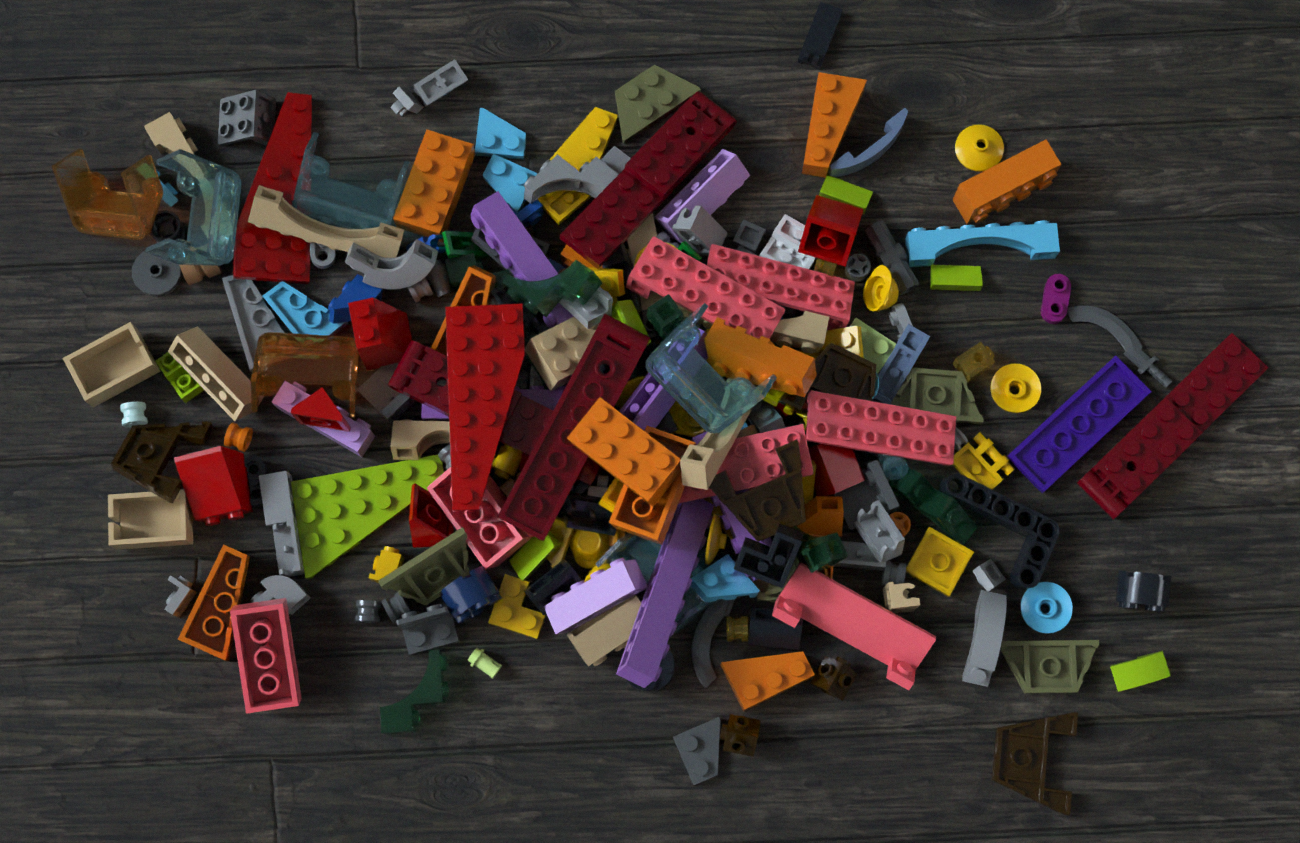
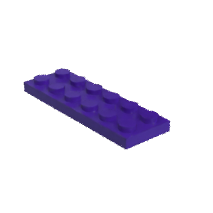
(1078, 424)

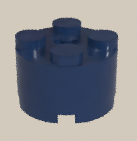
(470, 594)

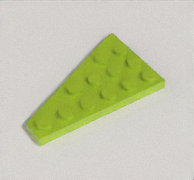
(348, 506)

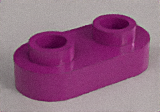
(1055, 297)

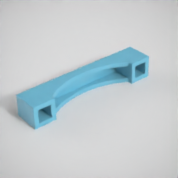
(1036, 239)

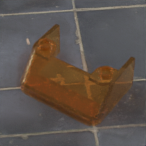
(106, 212)
(306, 361)

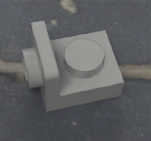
(179, 600)

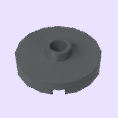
(155, 284)

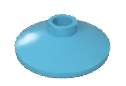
(1055, 598)

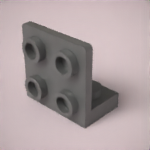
(246, 117)
(383, 398)
(866, 492)
(428, 629)

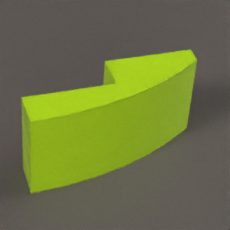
(179, 378)
(1140, 671)

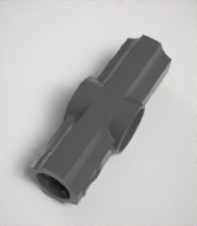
(892, 256)

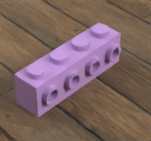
(707, 189)
(356, 440)
(595, 596)

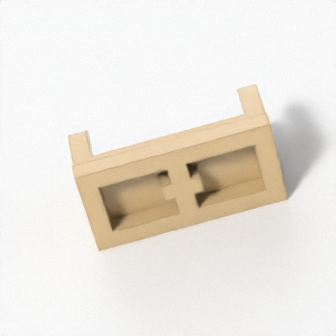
(896, 598)

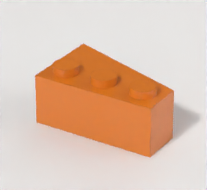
(765, 677)

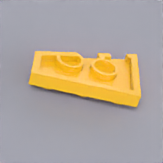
(589, 138)

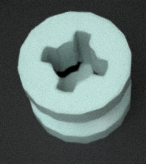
(133, 413)

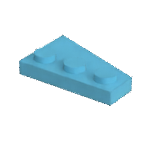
(300, 312)

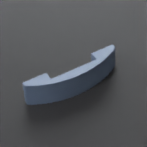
(848, 164)
(900, 363)

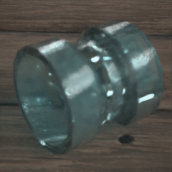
(893, 467)

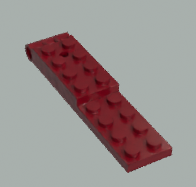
(648, 179)
(418, 379)
(1172, 426)
(554, 459)

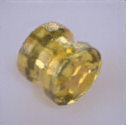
(825, 267)
(737, 628)

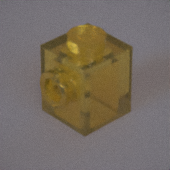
(975, 361)

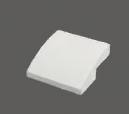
(785, 244)

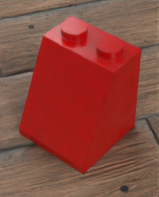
(830, 230)
(379, 332)
(215, 484)

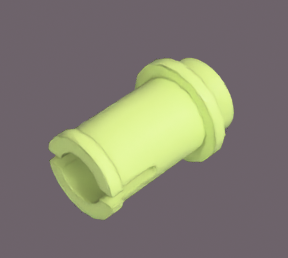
(484, 662)

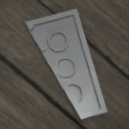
(250, 314)

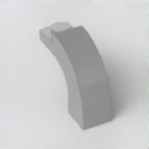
(393, 272)
(986, 639)

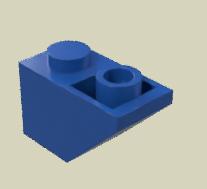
(352, 291)

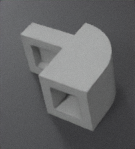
(282, 587)

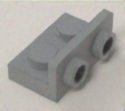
(593, 310)

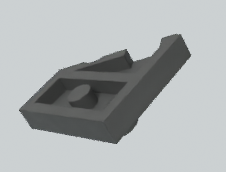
(700, 750)

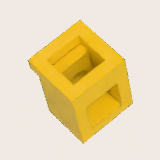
(386, 563)

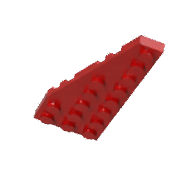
(264, 252)
(483, 371)

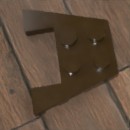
(838, 374)
(149, 449)
(771, 502)
(1022, 759)

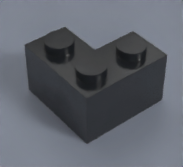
(773, 561)

